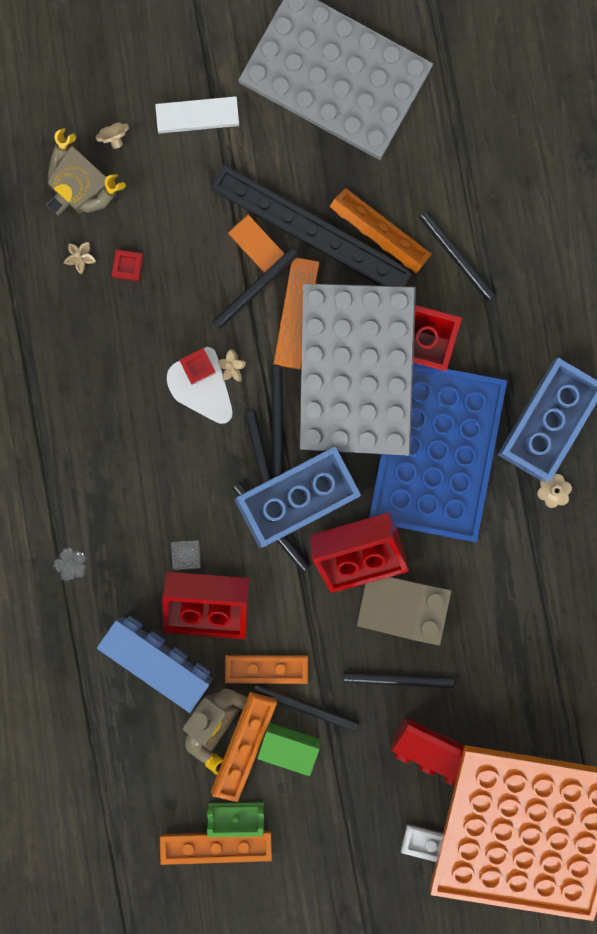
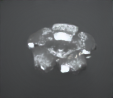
(70, 564)

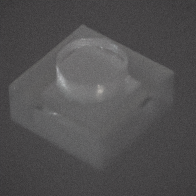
(186, 554)

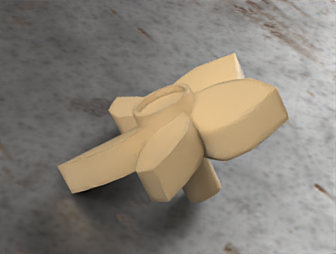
(79, 256)
(231, 365)

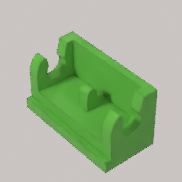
(289, 749)
(235, 819)

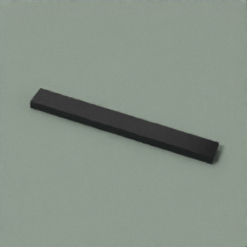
(310, 229)

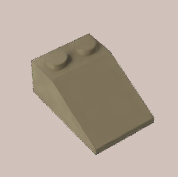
(405, 609)

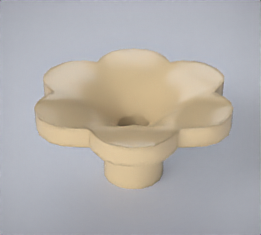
(113, 134)
(547, 491)

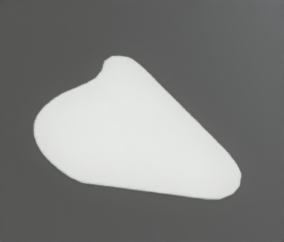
(205, 397)

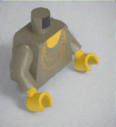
(77, 180)
(210, 723)

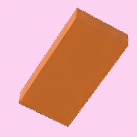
(255, 243)

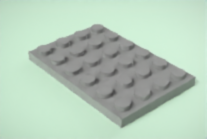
(336, 74)
(357, 368)

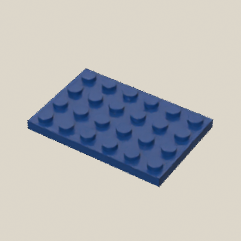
(450, 456)

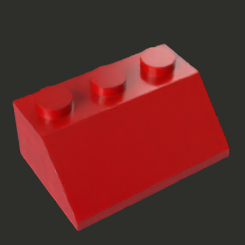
(434, 337)
(359, 553)
(205, 605)
(428, 749)

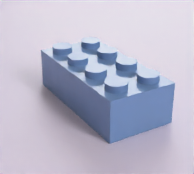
(551, 420)
(297, 497)
(155, 662)

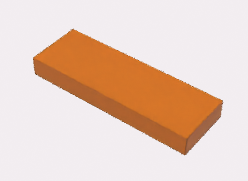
(266, 669)

